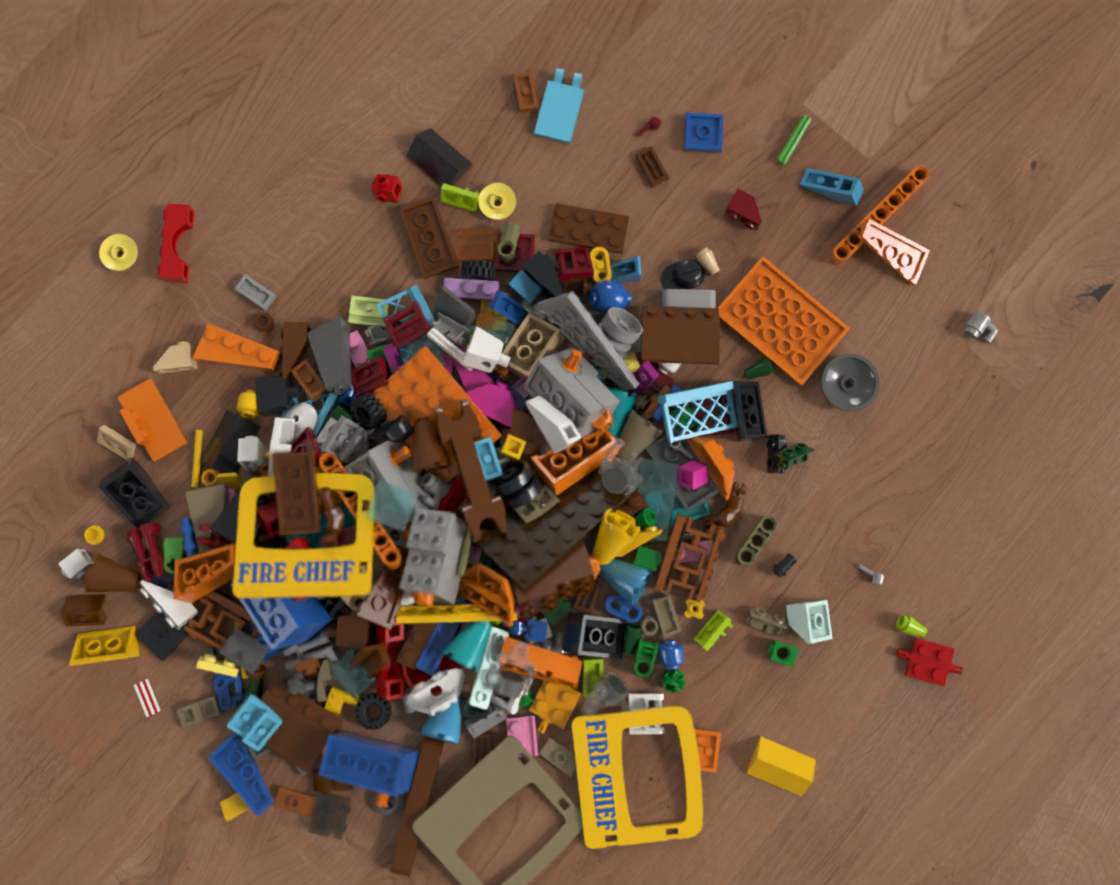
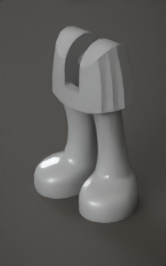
(331, 651)

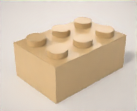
(531, 342)

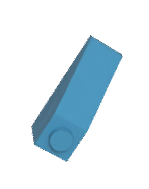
(834, 186)

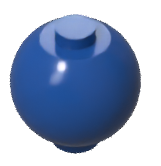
(609, 294)

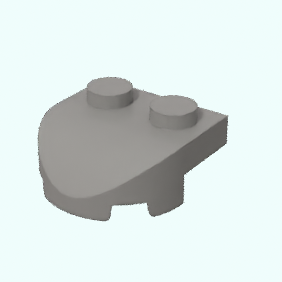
(346, 440)

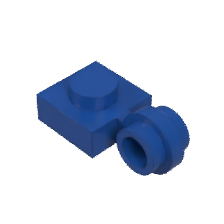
(534, 631)

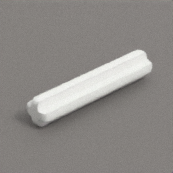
(447, 346)

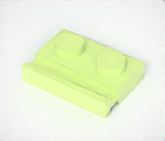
(365, 312)

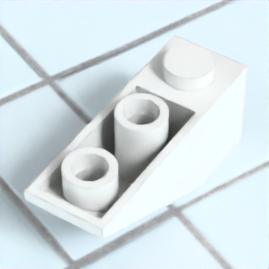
(554, 425)
(176, 611)

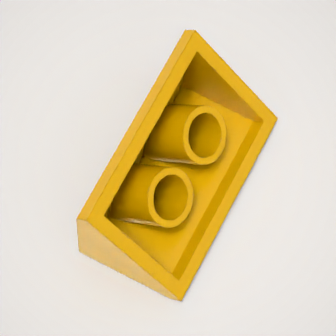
(105, 646)
(782, 766)

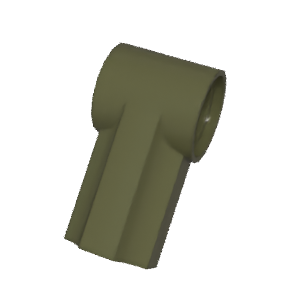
(509, 241)

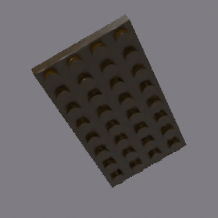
(535, 547)

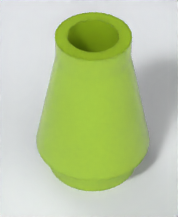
(910, 626)

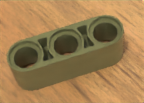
(764, 536)

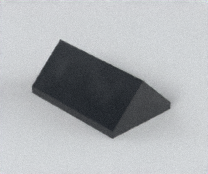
(438, 158)
(748, 411)
(223, 447)

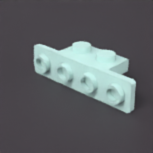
(482, 690)

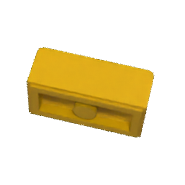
(233, 806)

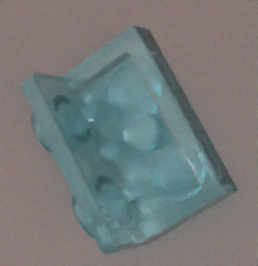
(501, 330)
(352, 678)

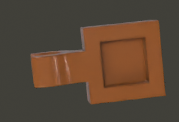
(309, 667)

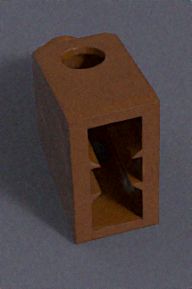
(352, 632)

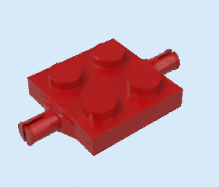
(929, 661)

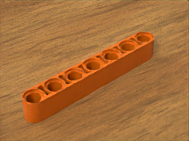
(885, 209)
(352, 503)

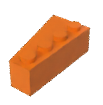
(230, 349)
(574, 462)
(549, 665)

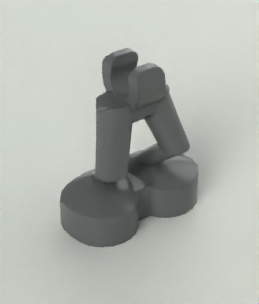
(300, 684)

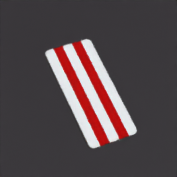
(147, 698)

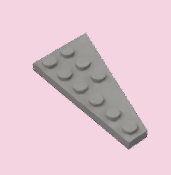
(587, 336)

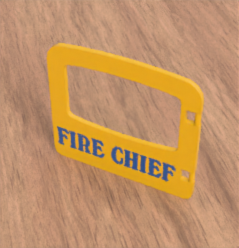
(303, 572)
(601, 777)

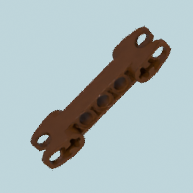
(479, 504)

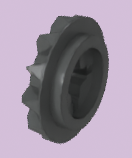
(397, 803)

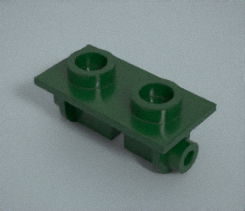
(793, 455)

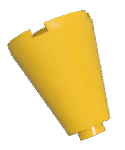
(615, 533)

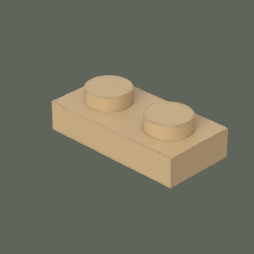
(116, 442)

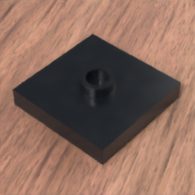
(160, 636)

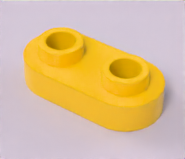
(600, 266)

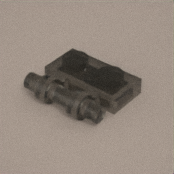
(323, 815)

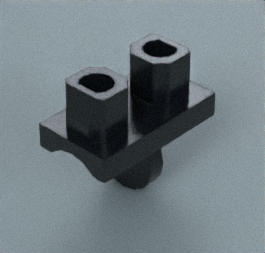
(335, 605)

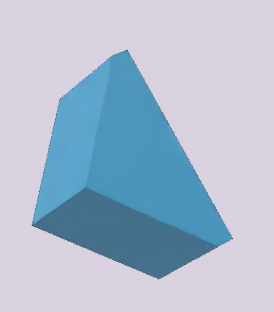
(626, 270)
(524, 287)

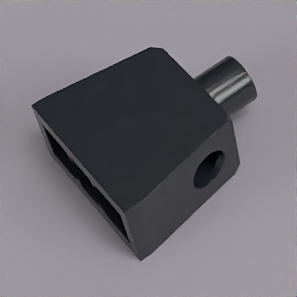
(275, 395)

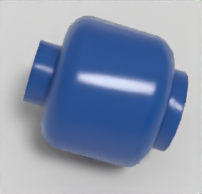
(670, 654)

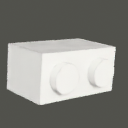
(251, 453)

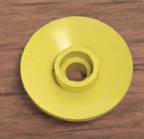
(493, 193)
(113, 246)

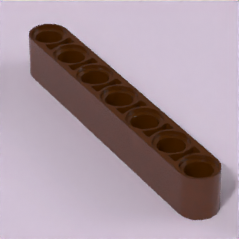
(416, 805)

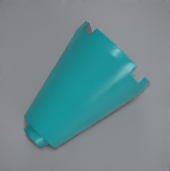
(622, 410)
(469, 645)

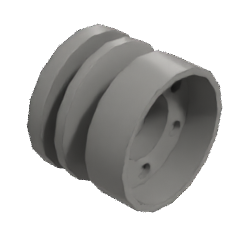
(620, 329)

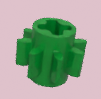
(673, 680)

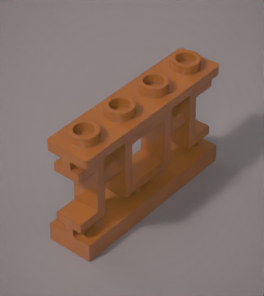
(675, 553)
(237, 613)

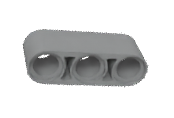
(688, 298)

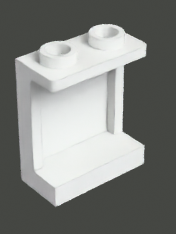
(281, 438)

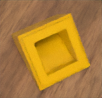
(512, 448)
(234, 480)

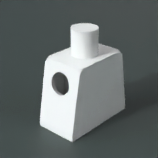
(484, 352)

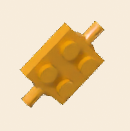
(554, 704)

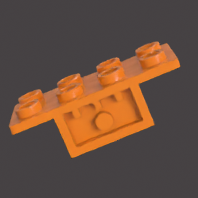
(151, 420)

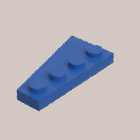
(242, 773)

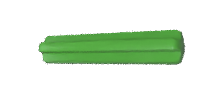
(793, 140)

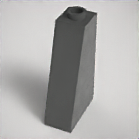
(333, 355)

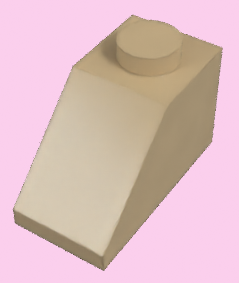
(177, 359)

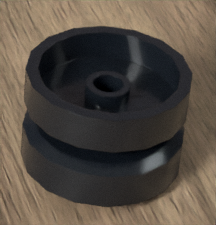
(517, 485)

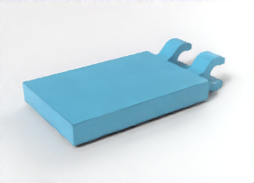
(560, 108)

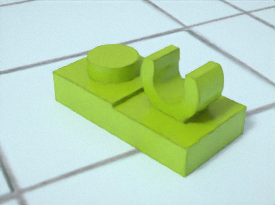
(460, 198)
(712, 630)
(591, 673)

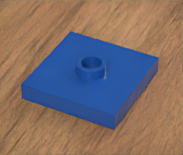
(703, 132)

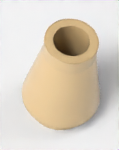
(707, 261)

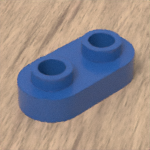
(623, 608)

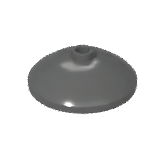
(862, 379)

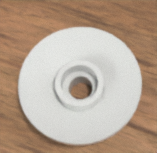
(306, 417)

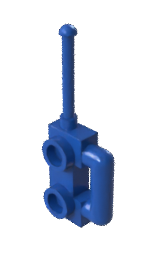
(223, 690)

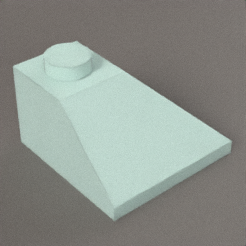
(810, 620)

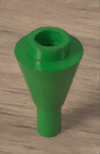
(645, 518)

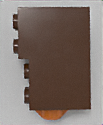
(569, 577)

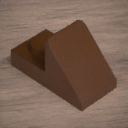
(327, 785)

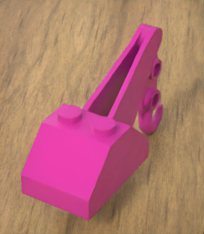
(492, 398)

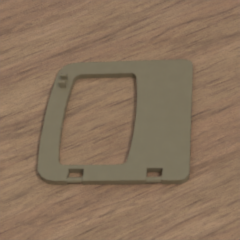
(480, 793)

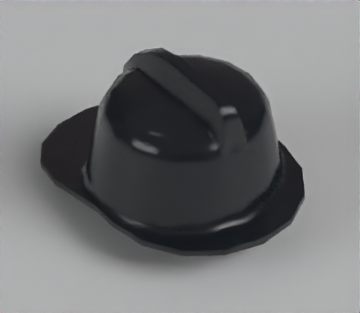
(683, 275)
(395, 430)

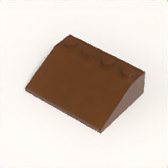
(680, 335)
(303, 726)

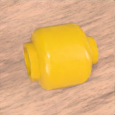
(247, 404)

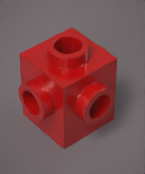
(387, 188)

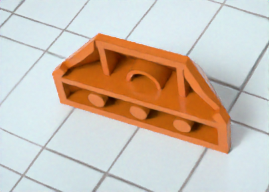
(719, 467)
(488, 592)

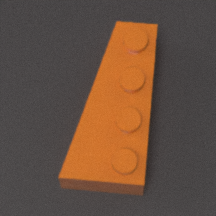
(203, 573)

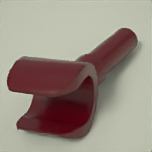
(654, 122)

